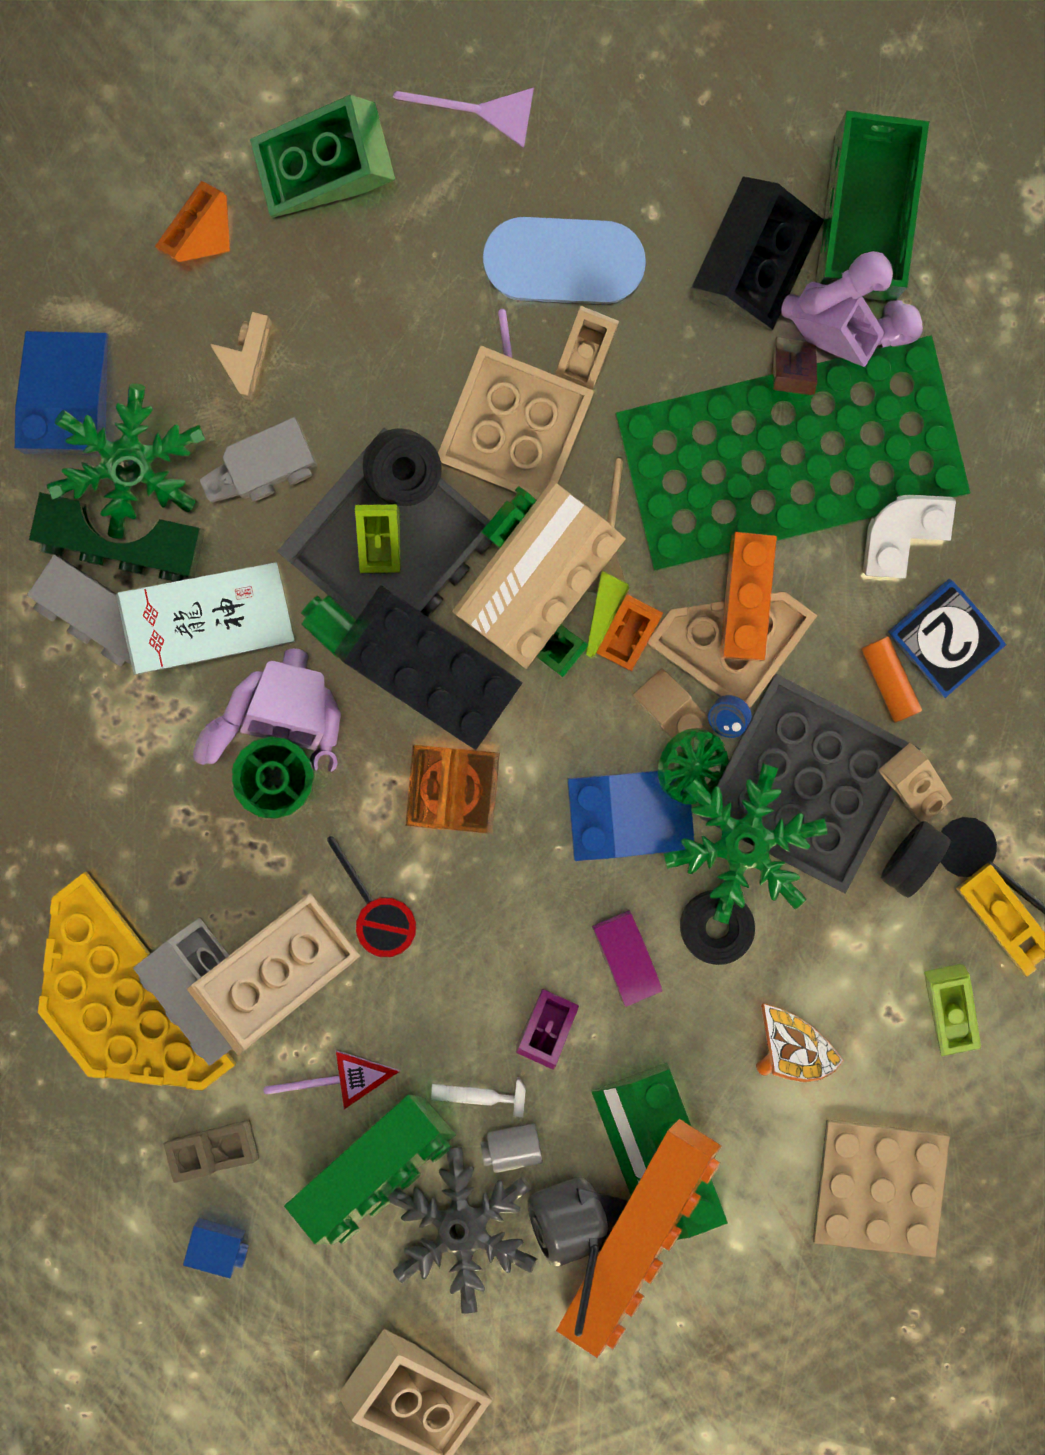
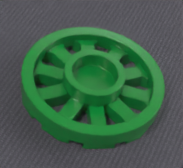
(691, 763)

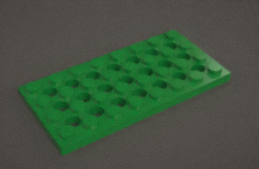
(757, 398)

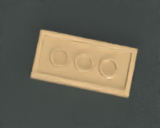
(273, 973)

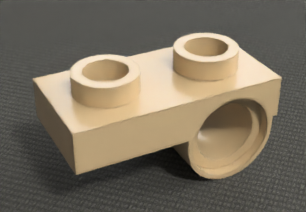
(916, 783)

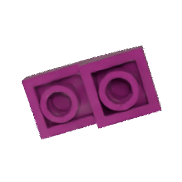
(627, 958)

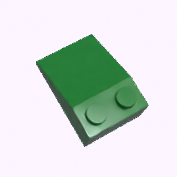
(323, 156)

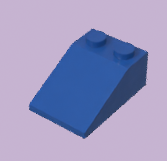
(58, 375)
(625, 816)

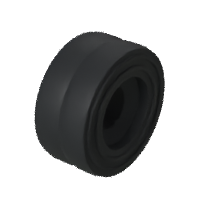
(385, 451)
(915, 859)
(713, 950)

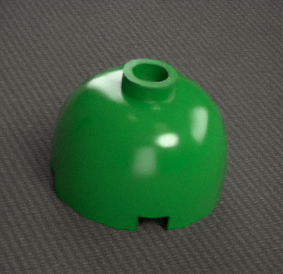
(272, 777)

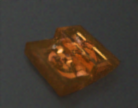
(452, 789)

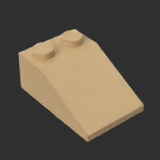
(412, 1397)

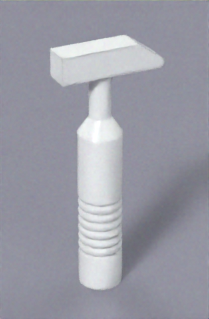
(481, 1096)

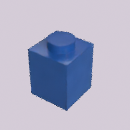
(216, 1248)

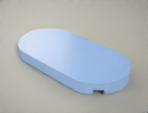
(564, 260)

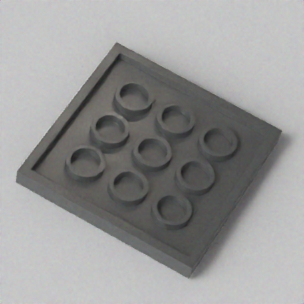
(824, 771)

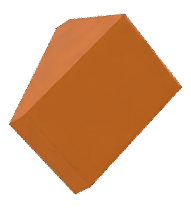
(629, 632)

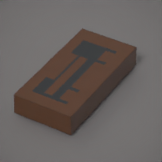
(794, 366)

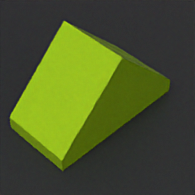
(378, 538)

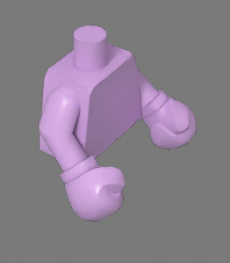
(840, 319)

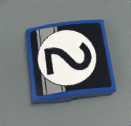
(947, 638)

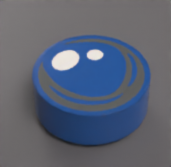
(729, 716)

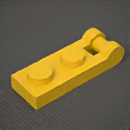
(1004, 917)

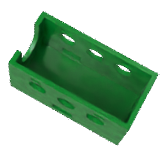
(873, 196)

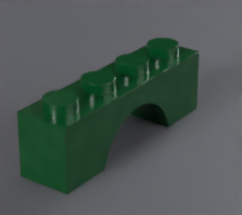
(66, 525)

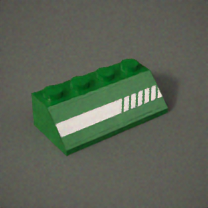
(636, 1119)

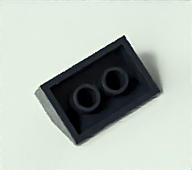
(758, 251)

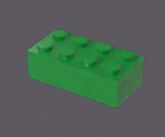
(371, 1171)

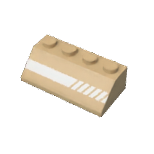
(539, 574)

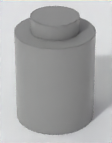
(512, 1148)

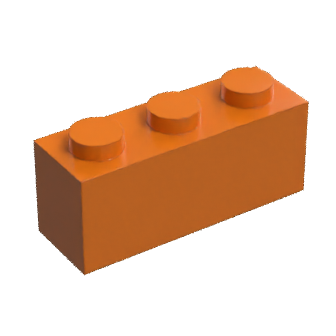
(748, 596)

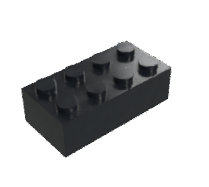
(427, 667)

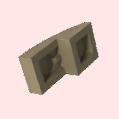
(211, 1151)

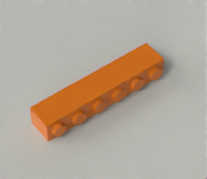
(641, 1234)

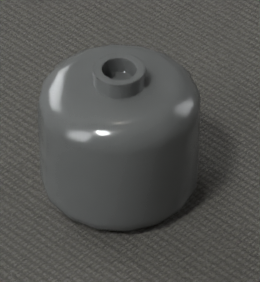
(563, 1223)

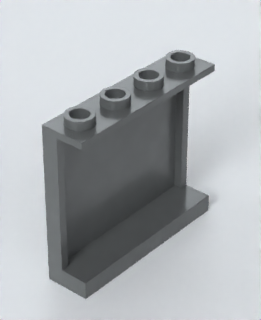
(434, 543)

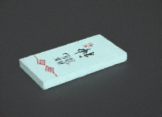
(204, 618)

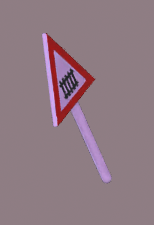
(355, 1077)

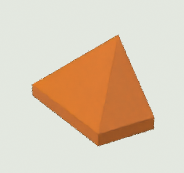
(199, 226)

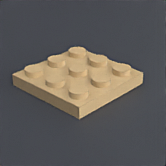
(514, 423)
(881, 1188)

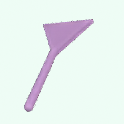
(507, 113)

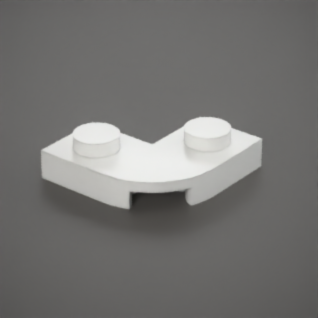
(899, 523)

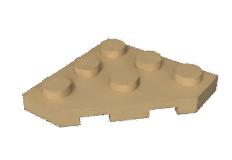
(693, 643)

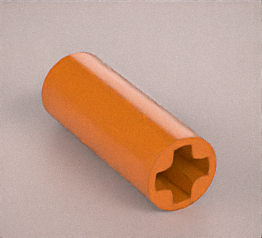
(891, 679)

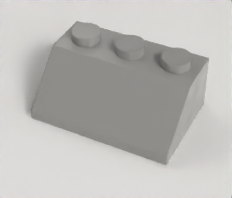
(174, 969)

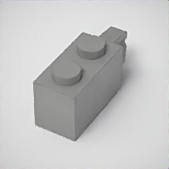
(261, 463)

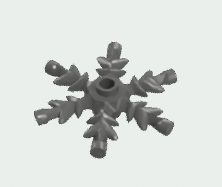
(474, 1223)

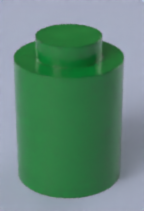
(327, 622)

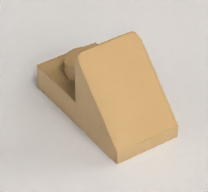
(587, 347)
(245, 365)
(671, 705)

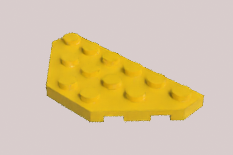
(99, 1004)

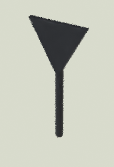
(613, 1208)

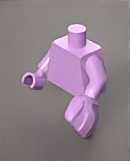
(277, 703)

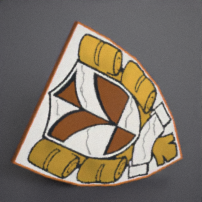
(795, 1048)

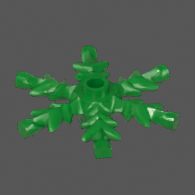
(121, 472)
(733, 831)

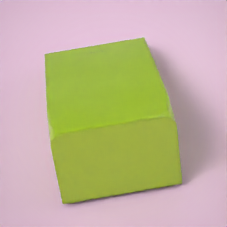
(608, 600)
(953, 1009)

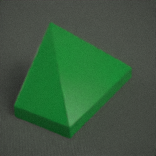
(562, 650)

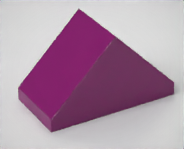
(547, 1029)

